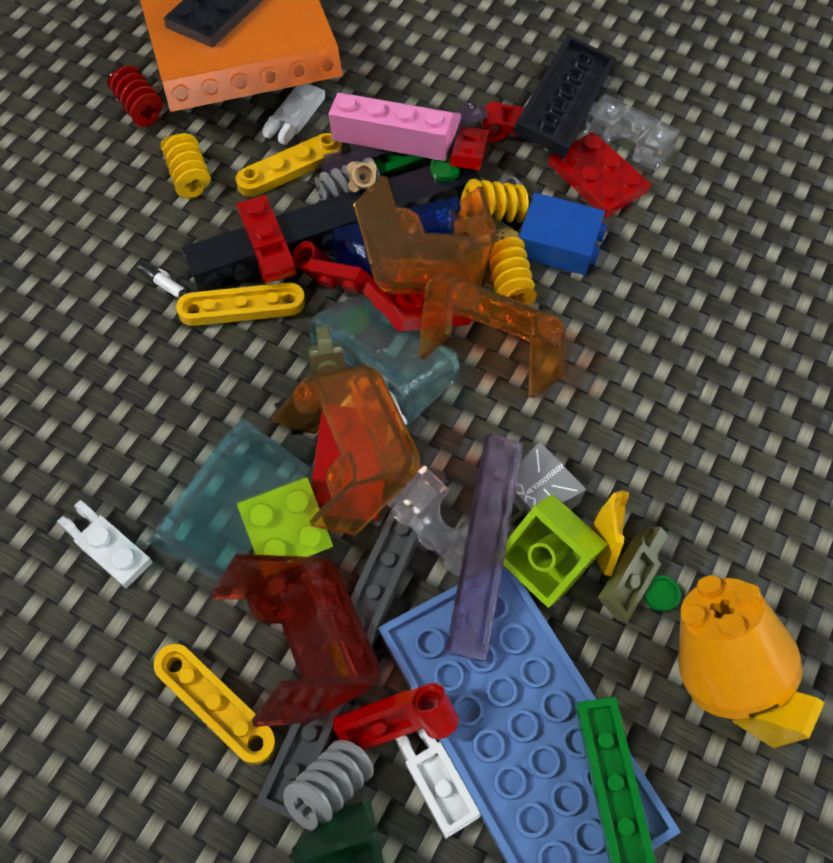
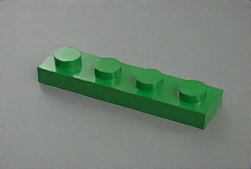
(614, 782)

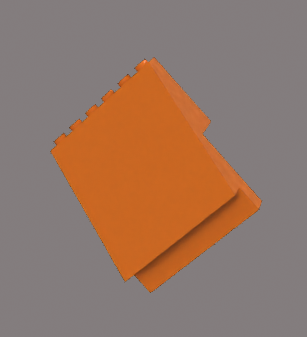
(267, 51)

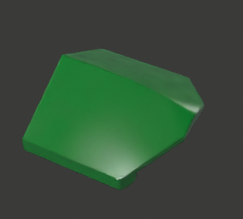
(396, 163)

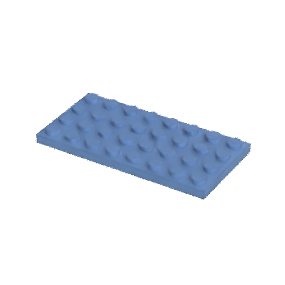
(517, 729)

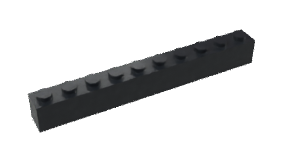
(232, 258)

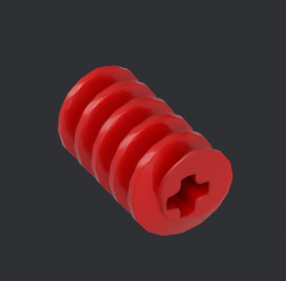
(135, 95)

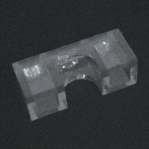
(616, 119)
(420, 509)

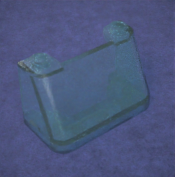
(374, 342)
(205, 521)

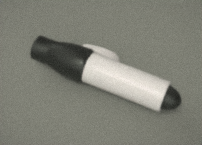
(162, 279)

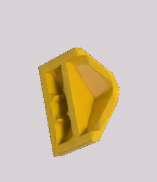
(610, 528)

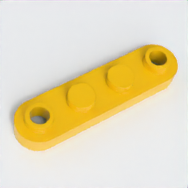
(285, 165)
(240, 304)
(214, 703)

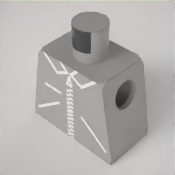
(540, 477)

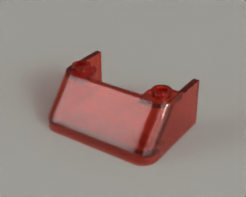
(319, 627)

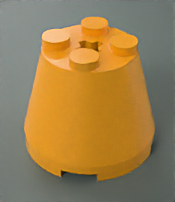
(735, 650)

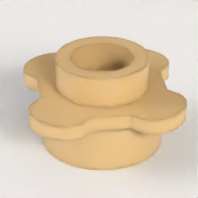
(367, 169)

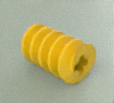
(185, 165)
(502, 199)
(512, 271)

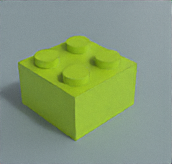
(280, 521)
(551, 550)

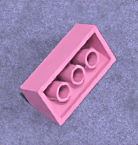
(393, 126)

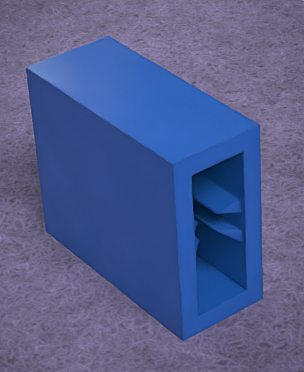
(562, 233)

